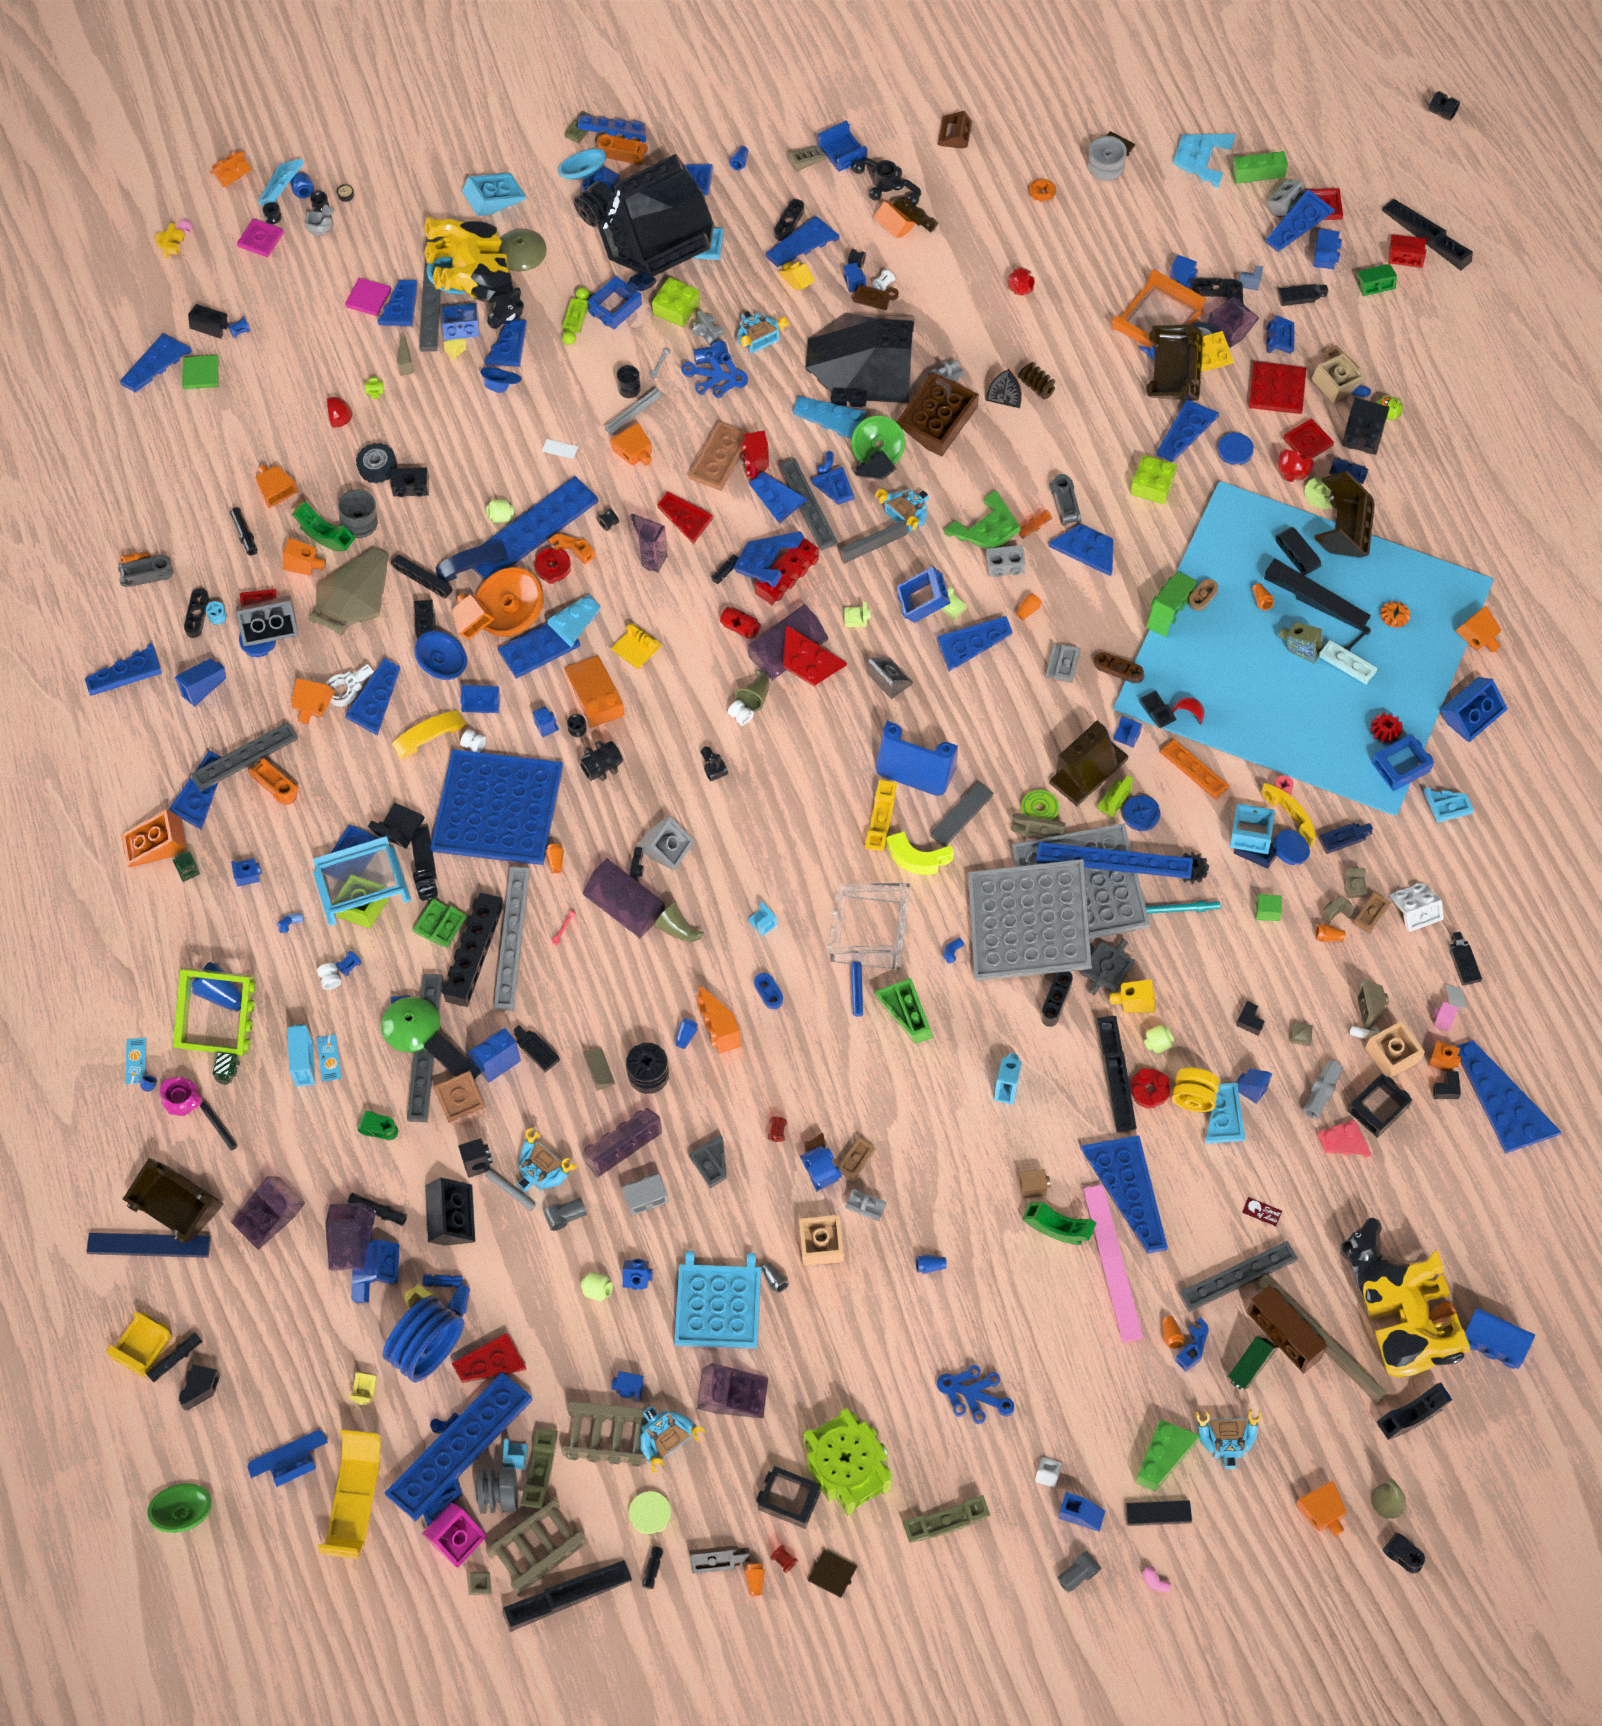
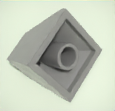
(666, 843)

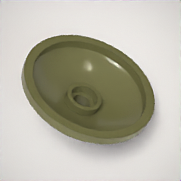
(523, 249)

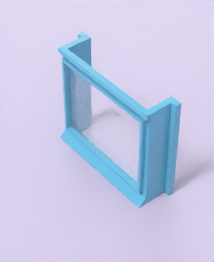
(358, 877)

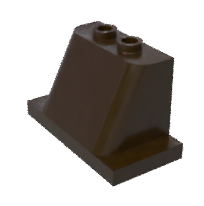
(1087, 764)

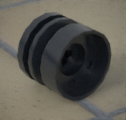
(593, 203)
(647, 1078)

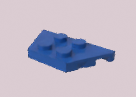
(1086, 547)

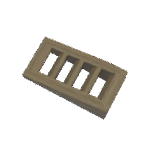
(798, 165)
(404, 361)

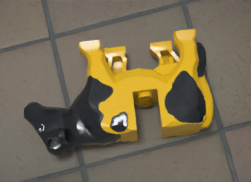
(475, 266)
(1404, 1288)

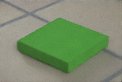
(200, 372)

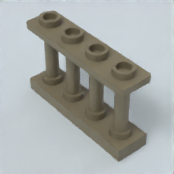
(599, 1414)
(555, 1556)

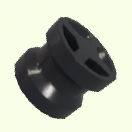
(318, 200)
(272, 213)
(857, 257)
(608, 519)
(574, 721)

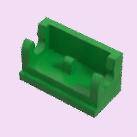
(1377, 279)

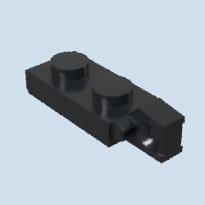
(1301, 294)
(1464, 960)
(536, 1048)

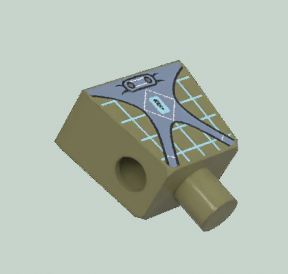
(1303, 641)

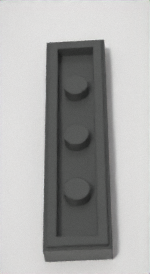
(874, 541)
(961, 814)

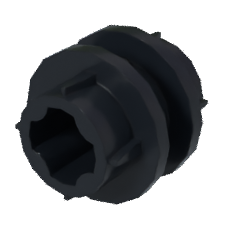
(601, 760)

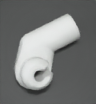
(1364, 1033)

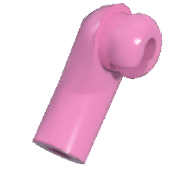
(1153, 1580)

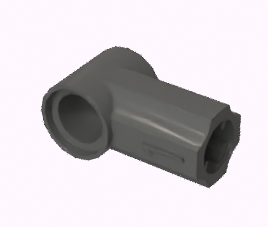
(560, 1215)
(1083, 1568)

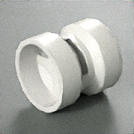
(740, 712)
(473, 741)
(329, 976)

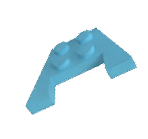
(1196, 151)

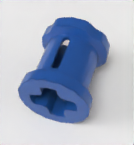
(238, 327)
(348, 963)

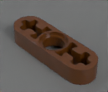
(1123, 674)

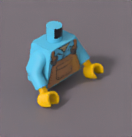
(759, 331)
(905, 507)
(540, 1165)
(664, 1434)
(1228, 1437)

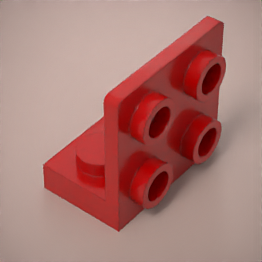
(1407, 251)

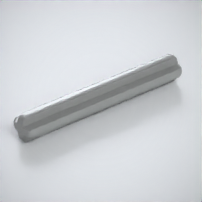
(633, 410)

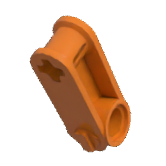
(622, 148)
(274, 782)

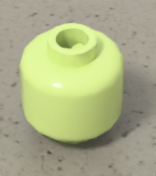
(499, 511)
(1159, 1039)
(596, 1286)

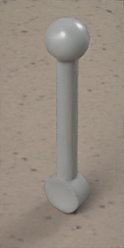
(653, 374)

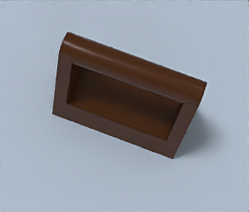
(962, 131)

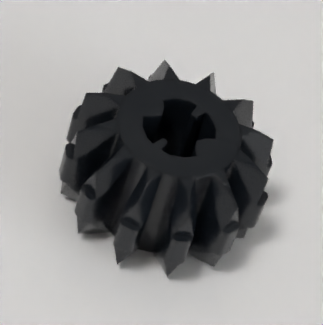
(1200, 867)
(425, 884)

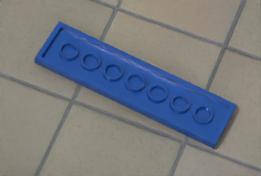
(540, 524)
(458, 1446)

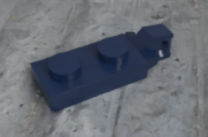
(640, 282)
(1344, 836)

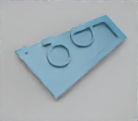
(280, 180)
(574, 619)
(1226, 1117)

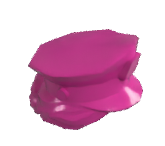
(180, 1096)

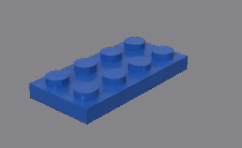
(534, 650)

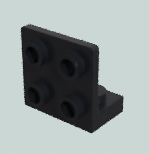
(398, 826)

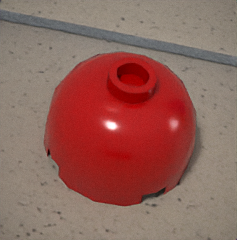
(1294, 466)

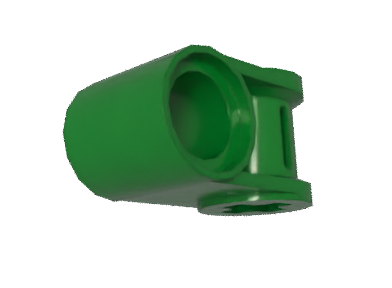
(375, 1125)

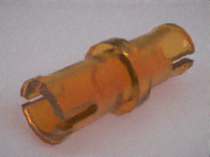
(1035, 524)

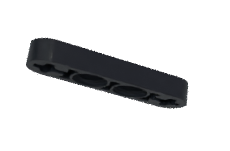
(421, 576)

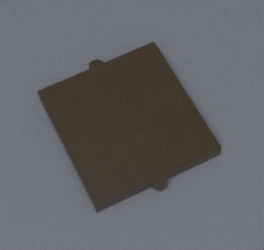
(832, 1573)

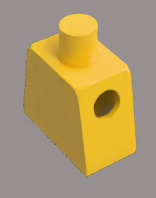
(1136, 997)

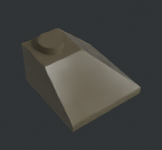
(1371, 1002)

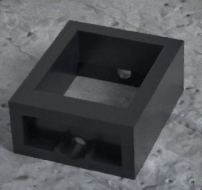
(1369, 1120)
(809, 1505)

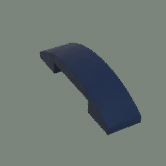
(470, 559)

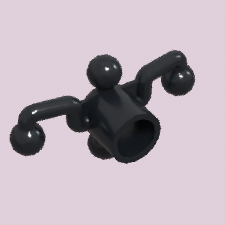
(886, 178)

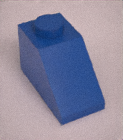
(1254, 1084)

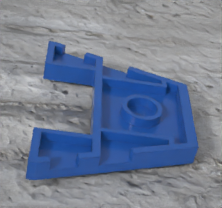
(760, 554)

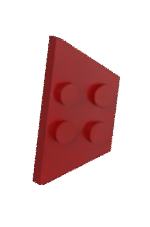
(808, 659)

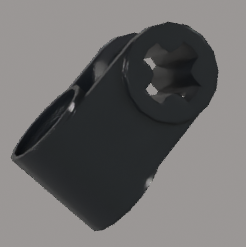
(1402, 1552)

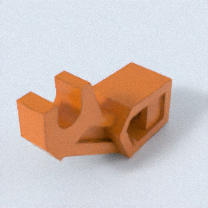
(566, 542)

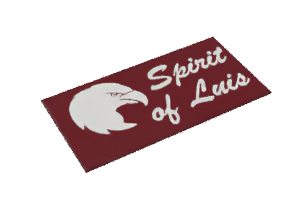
(1262, 1211)

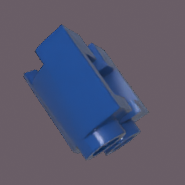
(820, 1167)

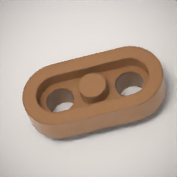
(1202, 596)

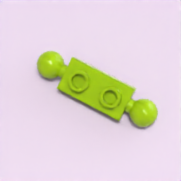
(575, 315)

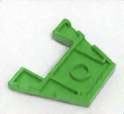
(991, 530)

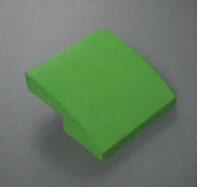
(439, 923)

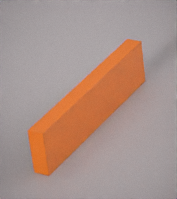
(1194, 769)

